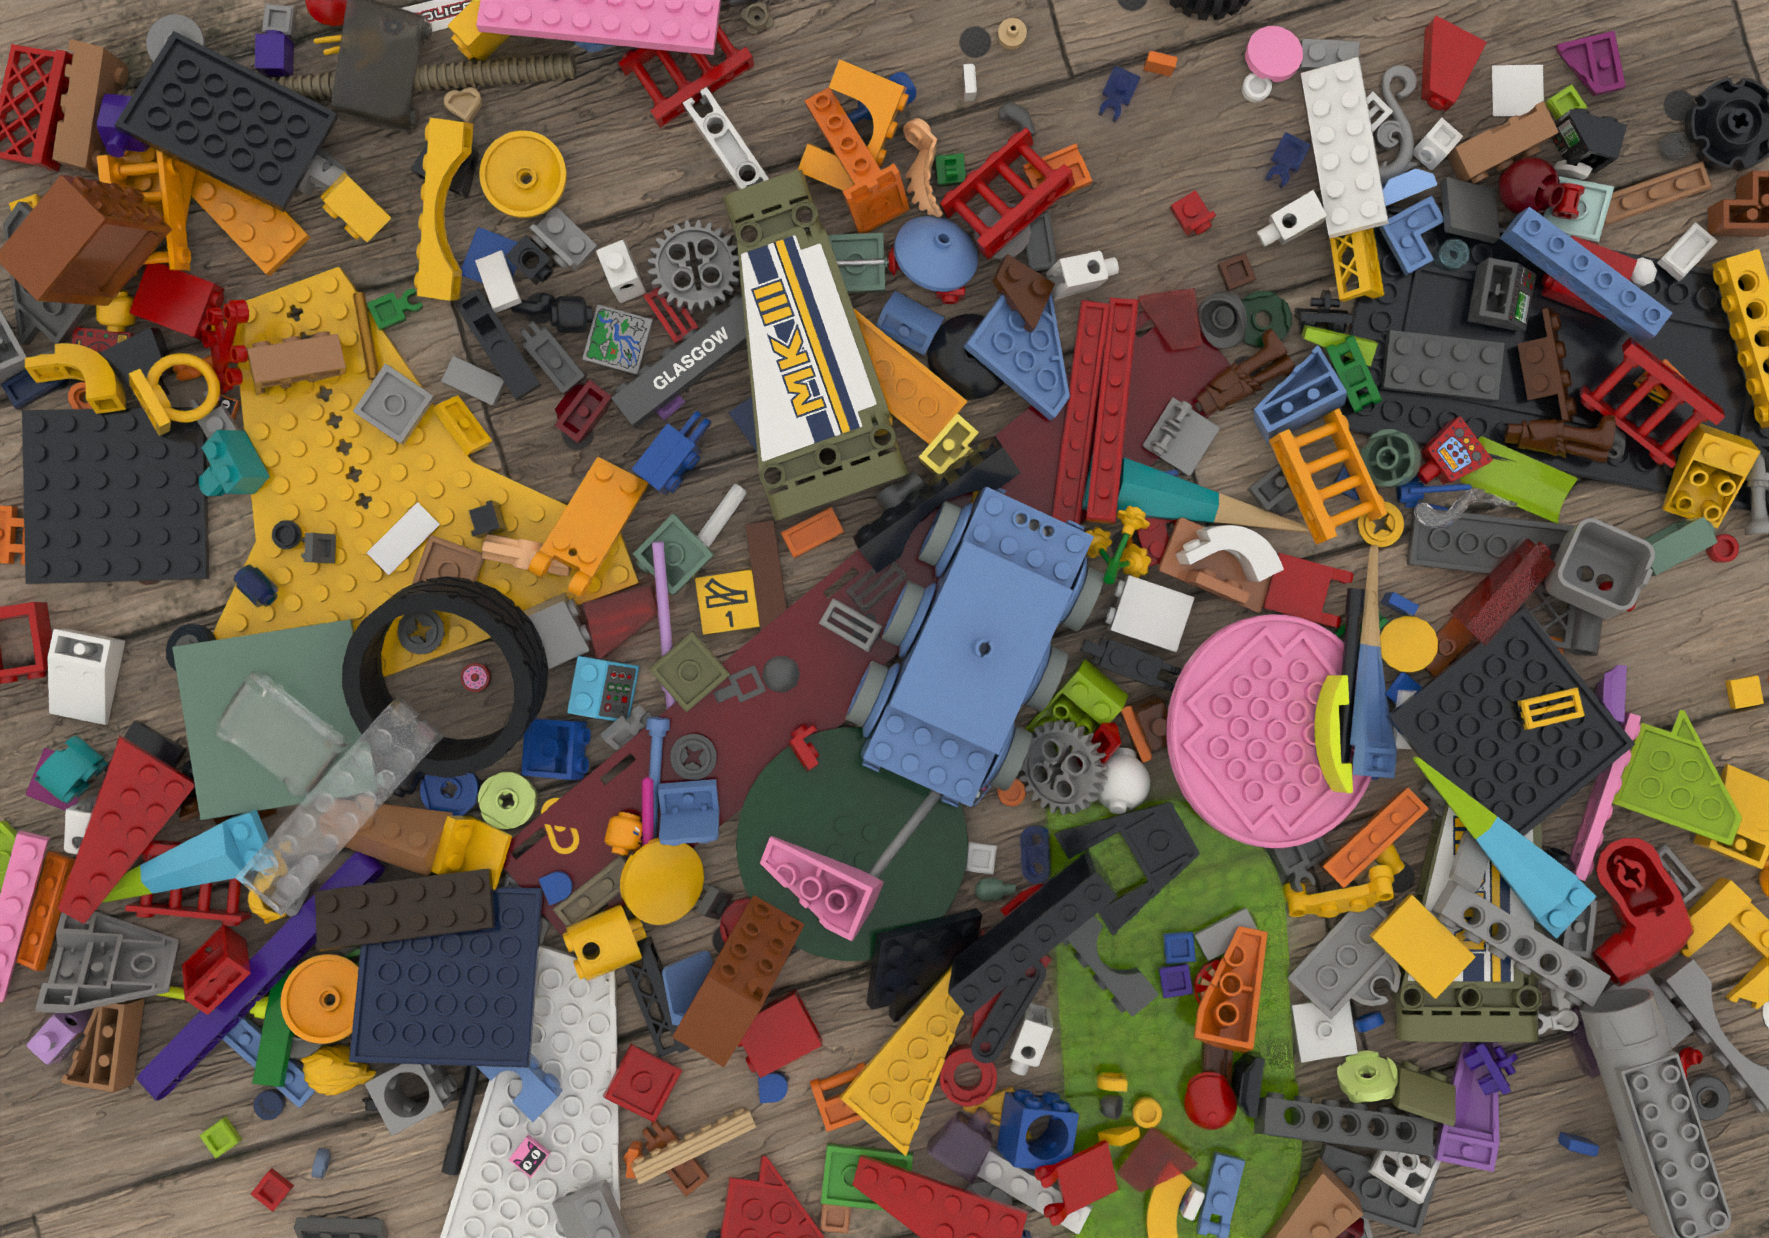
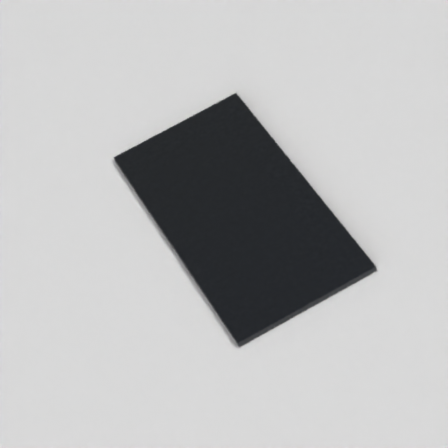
(1438, 303)

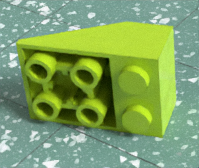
(1083, 698)

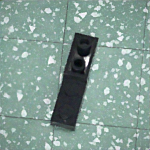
(497, 344)

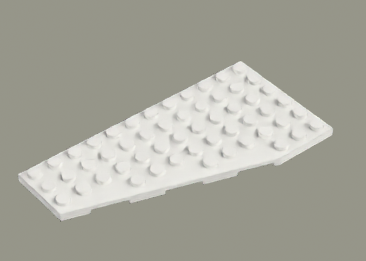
(579, 1046)

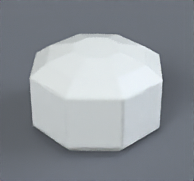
(1643, 273)

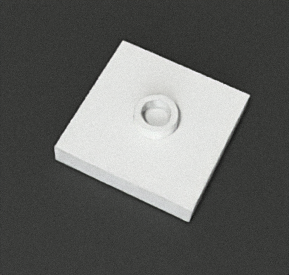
(1322, 1037)

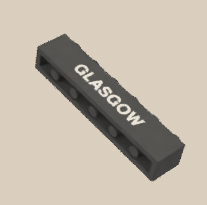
(683, 365)

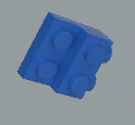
(556, 749)

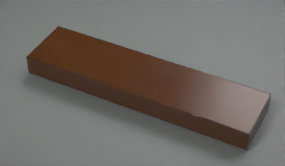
(766, 571)

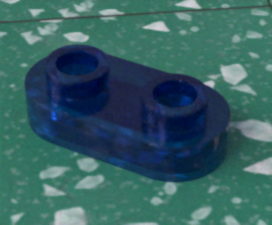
(1035, 853)

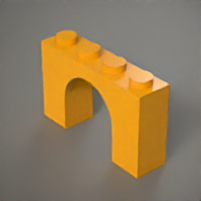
(883, 101)

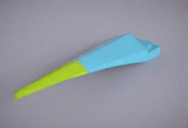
(200, 860)
(1541, 883)

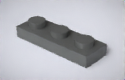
(340, 1227)

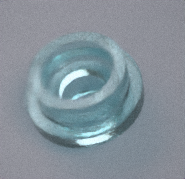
(1461, 249)

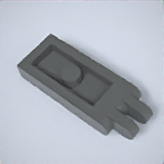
(552, 358)

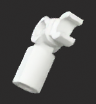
(1561, 1017)

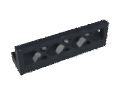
(654, 971)

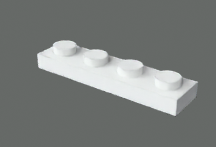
(1026, 1188)

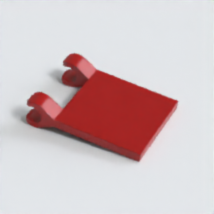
(1303, 589)
(1081, 1180)

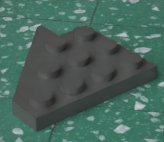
(51, 318)

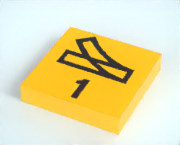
(727, 602)

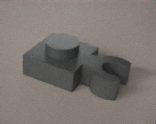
(1292, 862)

